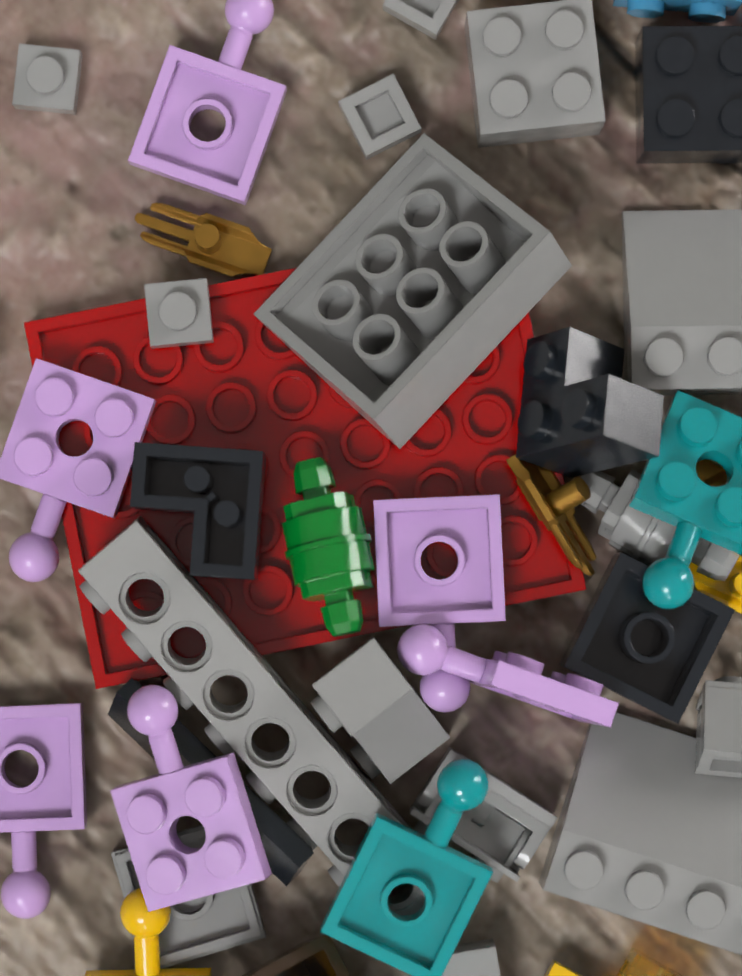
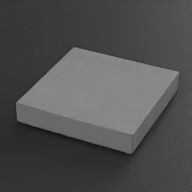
(200, 924)

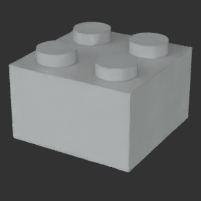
(534, 72)

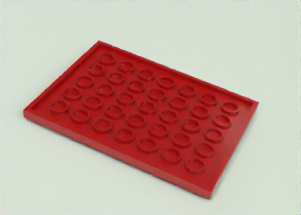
(264, 398)

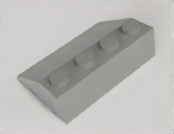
(414, 289)
(683, 300)
(651, 834)

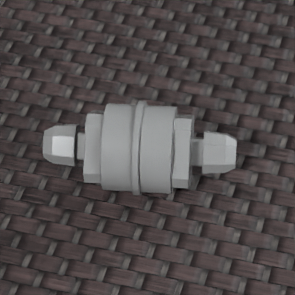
(643, 535)

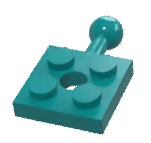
(677, 496)
(399, 855)

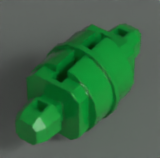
(328, 546)

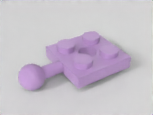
(197, 83)
(37, 462)
(414, 598)
(425, 651)
(204, 790)
(50, 803)

